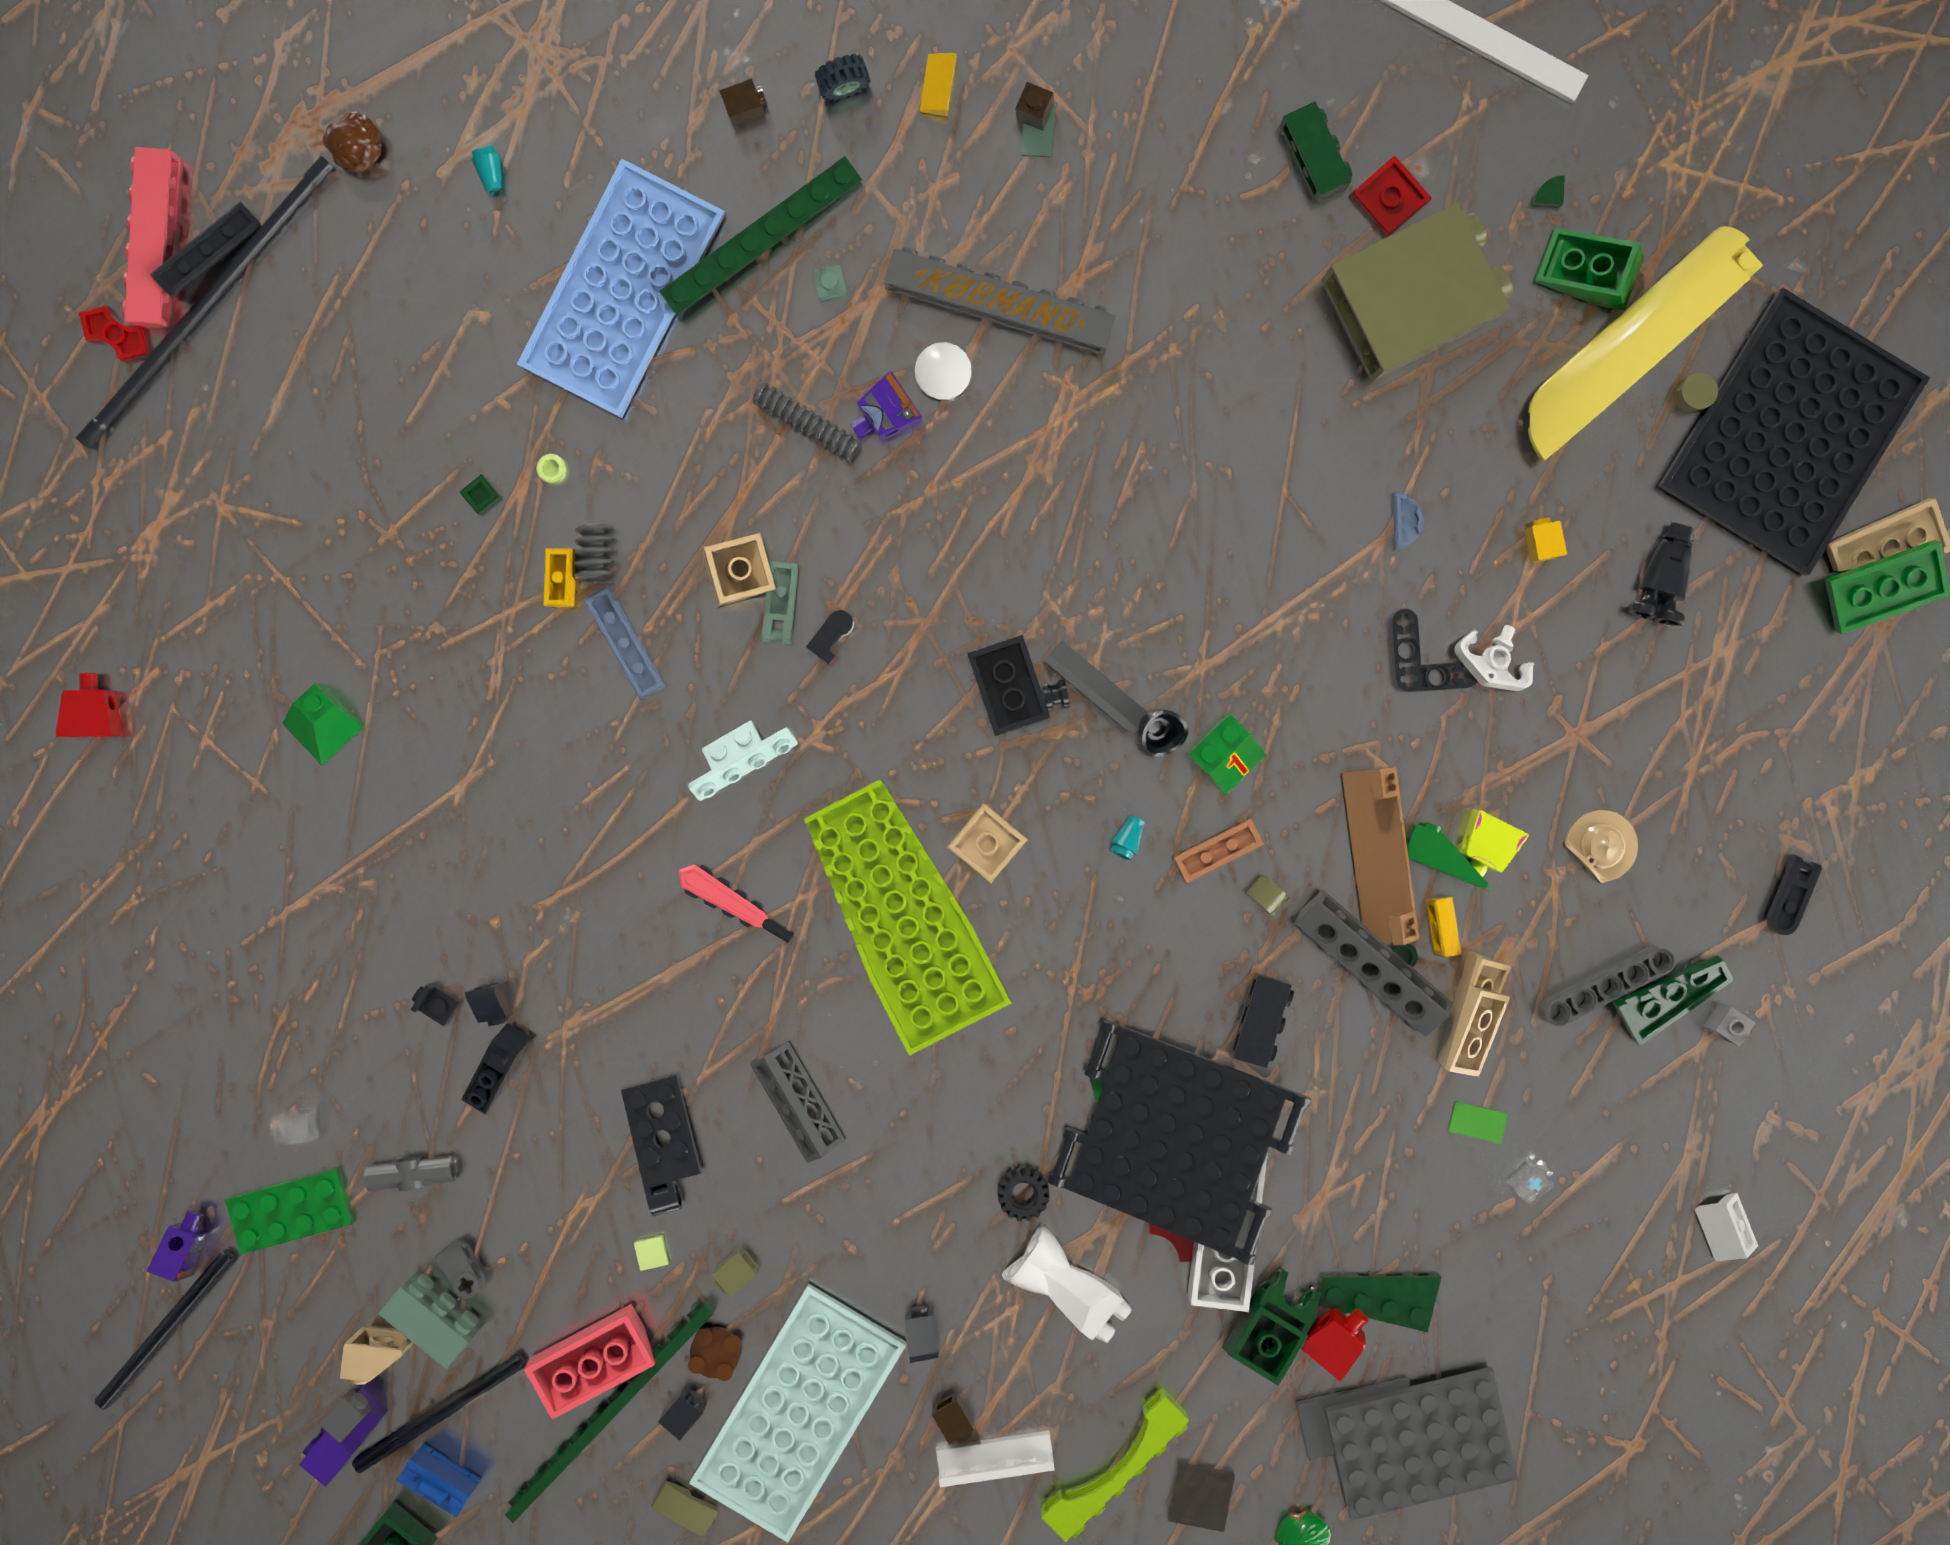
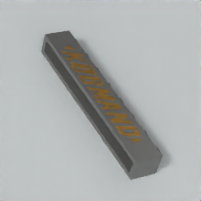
(999, 301)

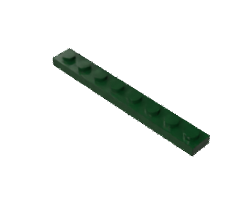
(760, 236)

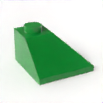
(321, 722)

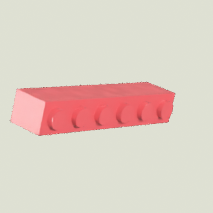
(152, 235)

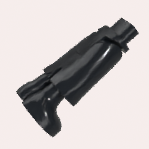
(1668, 575)

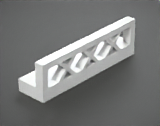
(995, 1458)

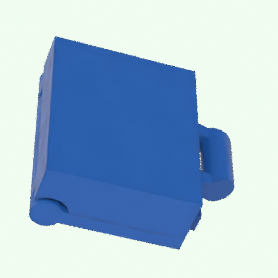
(439, 1480)

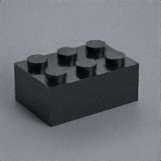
(1008, 685)

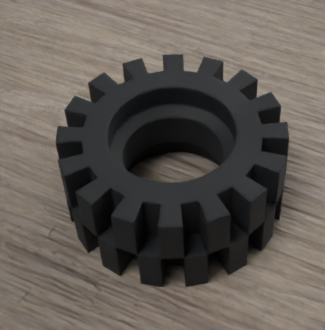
(1027, 1210)

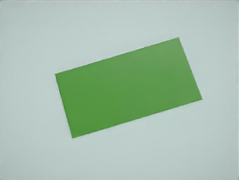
(1478, 1122)

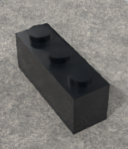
(1262, 1020)

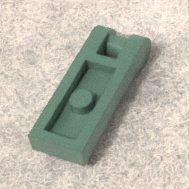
(780, 602)

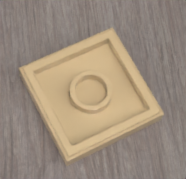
(987, 843)

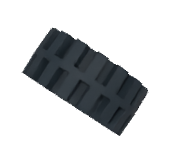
(842, 77)

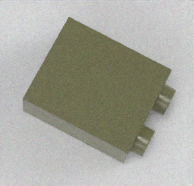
(1418, 290)

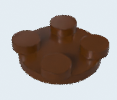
(714, 1353)

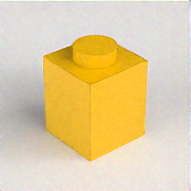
(1545, 540)

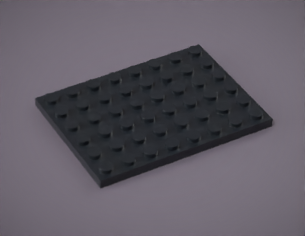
(1794, 431)

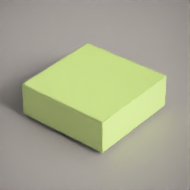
(651, 1252)

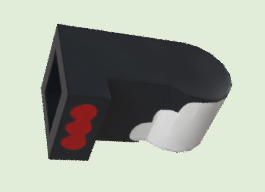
(827, 637)

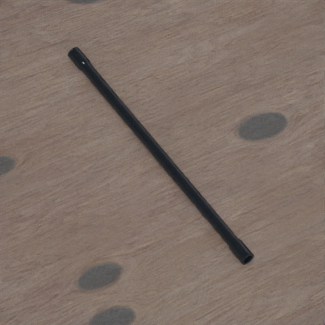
(98, 425)

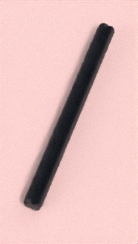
(164, 1329)
(439, 1413)

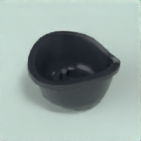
(1162, 732)

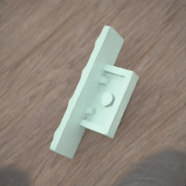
(738, 755)

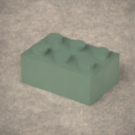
(431, 1319)

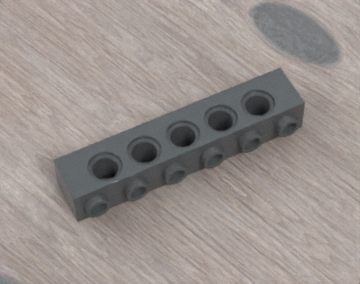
(1324, 910)

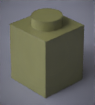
(734, 1272)

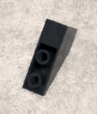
(495, 1068)

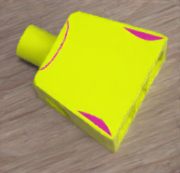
(1490, 842)

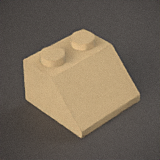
(738, 569)
(371, 1353)

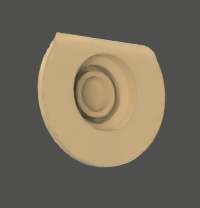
(1603, 844)

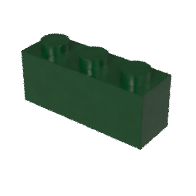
(1316, 151)

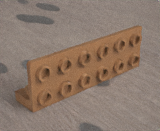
(1381, 854)

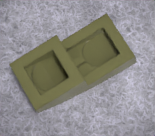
(684, 1509)

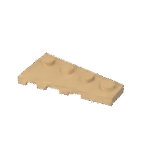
(1890, 536)

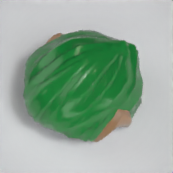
(1303, 1529)

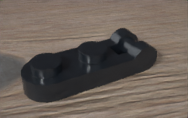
(1793, 895)

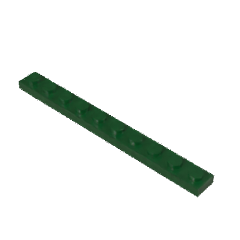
(601, 1417)

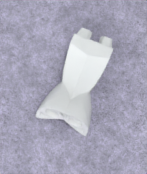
(1076, 1292)

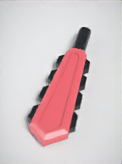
(699, 882)

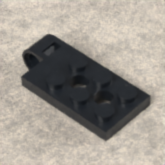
(657, 1164)

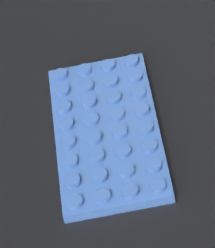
(608, 300)

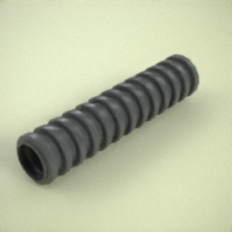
(806, 421)

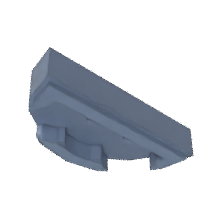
(1407, 520)

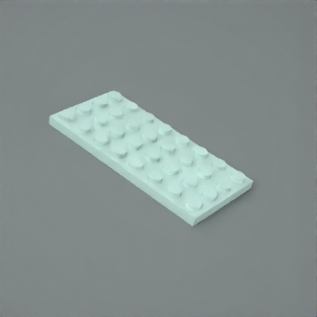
(798, 1413)

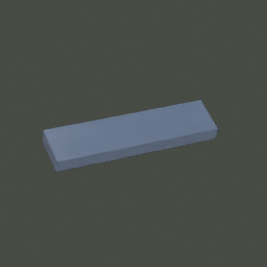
(624, 642)

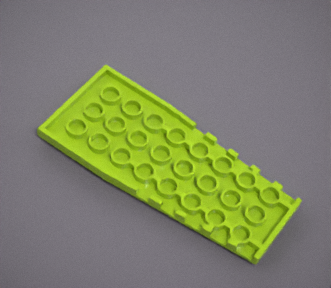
(904, 920)

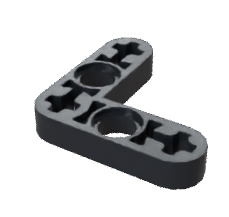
(1419, 671)

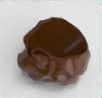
(353, 142)

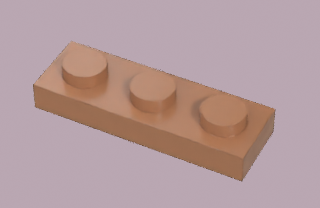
(1218, 850)

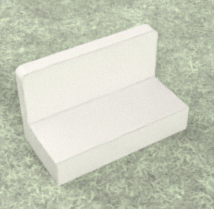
(1727, 1229)

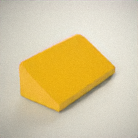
(938, 83)

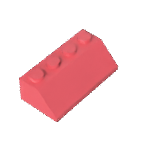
(590, 1361)

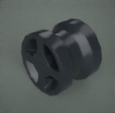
(1056, 695)

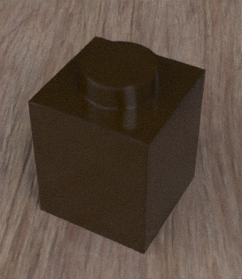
(743, 101)
(1034, 106)
(953, 1419)

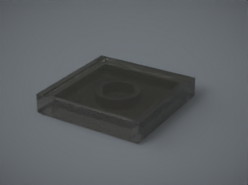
(1200, 1496)

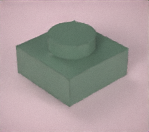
(830, 282)

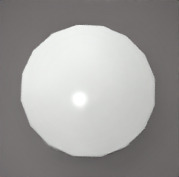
(943, 371)

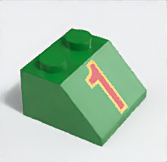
(1226, 753)

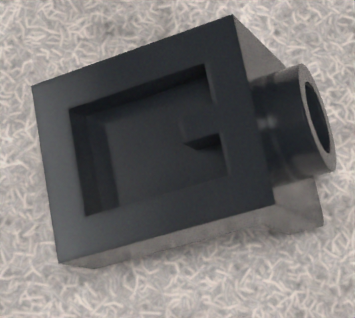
(435, 1003)

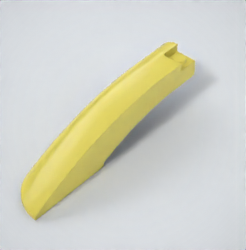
(1639, 338)

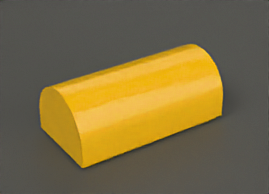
(559, 578)
(1443, 926)

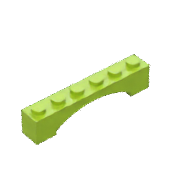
(1071, 1509)

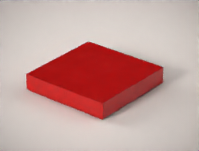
(1390, 196)

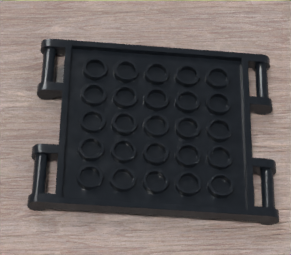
(1178, 1140)

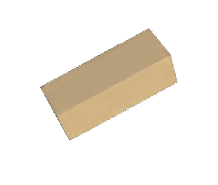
(1474, 1015)

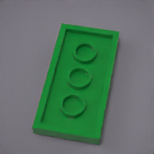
(1888, 587)
(289, 1211)

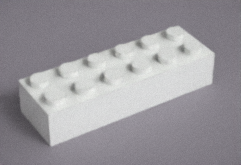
(1219, 1278)

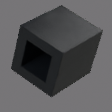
(682, 1413)

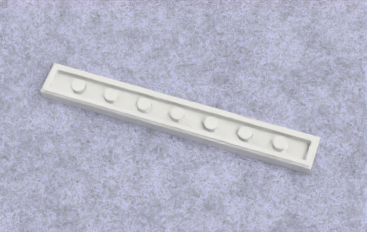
(1495, 45)

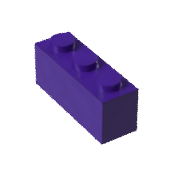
(328, 1456)

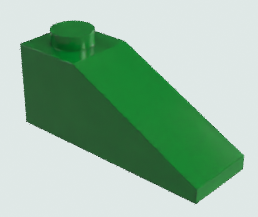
(1436, 851)

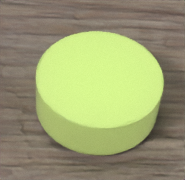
(551, 468)

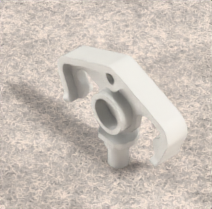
(1493, 665)

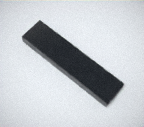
(205, 250)

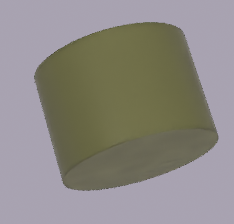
(1695, 393)
(1267, 895)

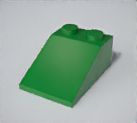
(1591, 267)

